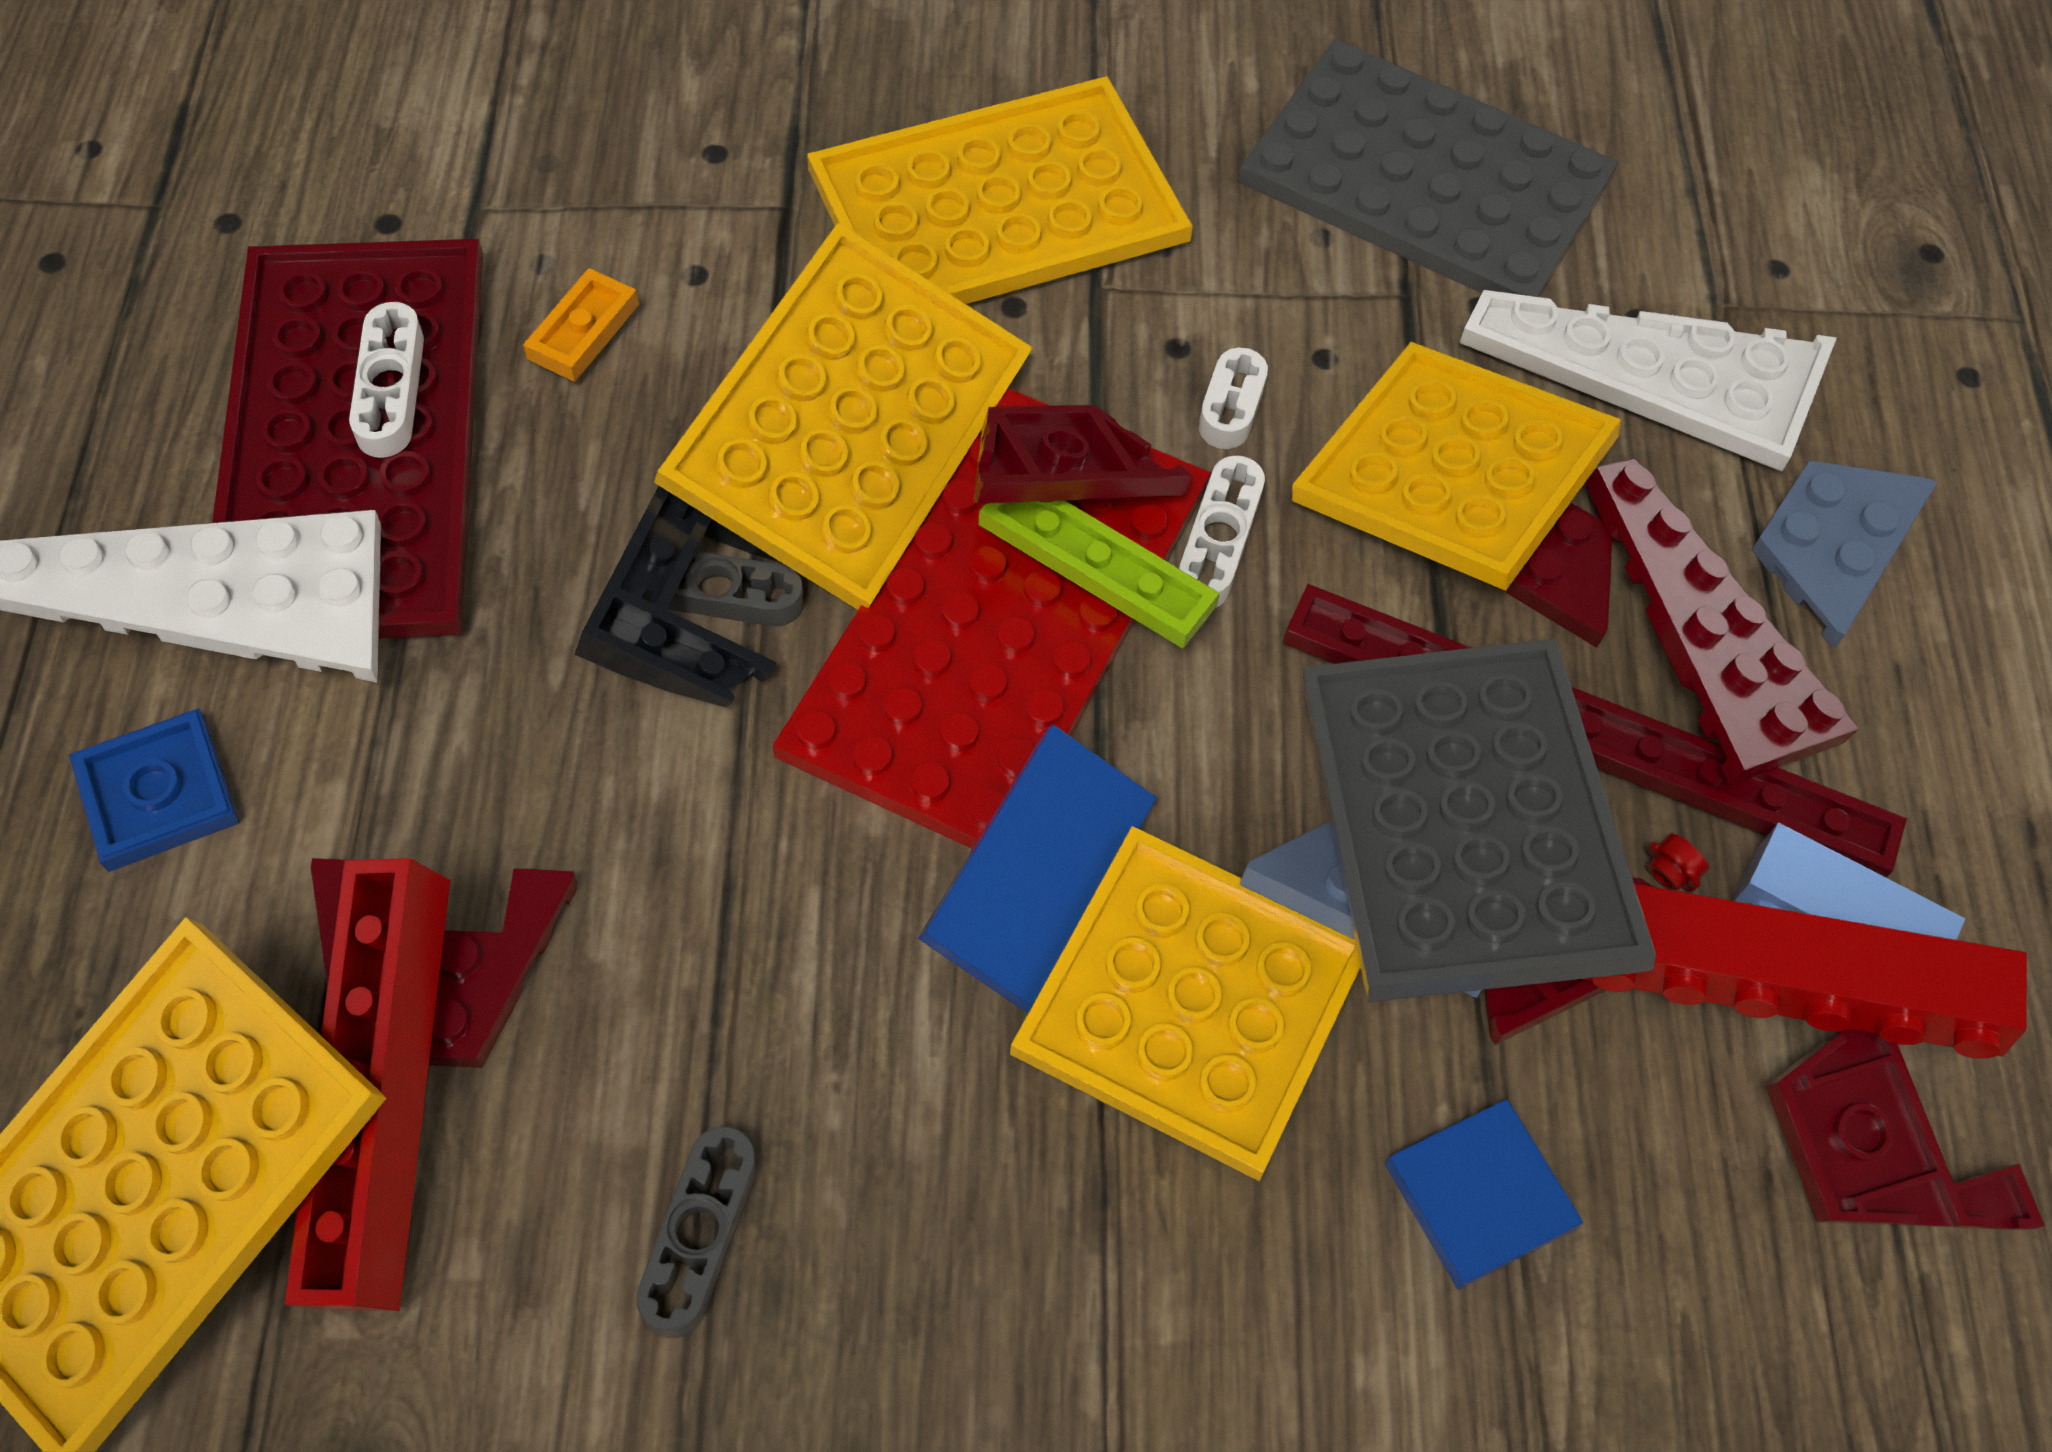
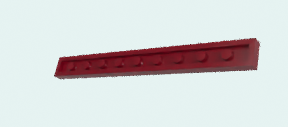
(1632, 743)

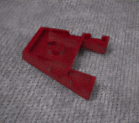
(478, 969)
(1871, 1148)

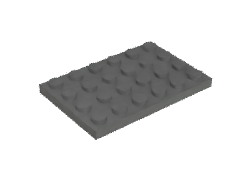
(1428, 173)
(1472, 823)

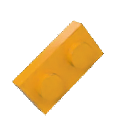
(581, 324)

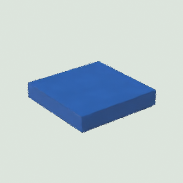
(153, 789)
(1483, 1193)

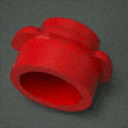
(1676, 863)

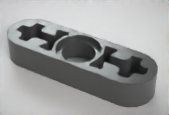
(731, 605)
(661, 1275)

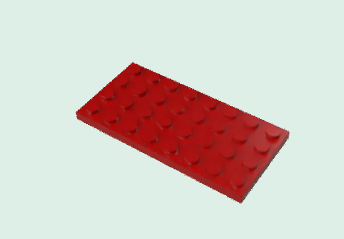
(968, 659)

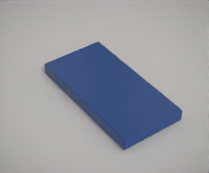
(1036, 867)

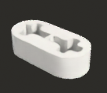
(1224, 395)

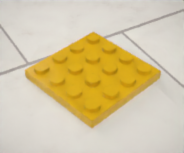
(1457, 464)
(1190, 1003)

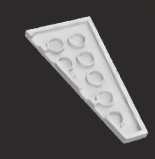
(1673, 369)
(232, 588)

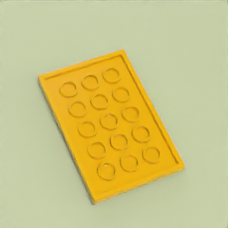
(1007, 192)
(845, 417)
(156, 1180)

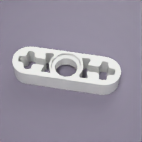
(397, 399)
(1216, 509)

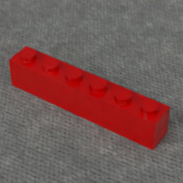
(1831, 973)
(381, 1020)

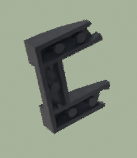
(644, 640)

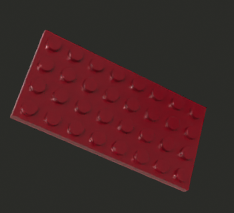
(291, 403)

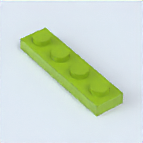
(1105, 565)

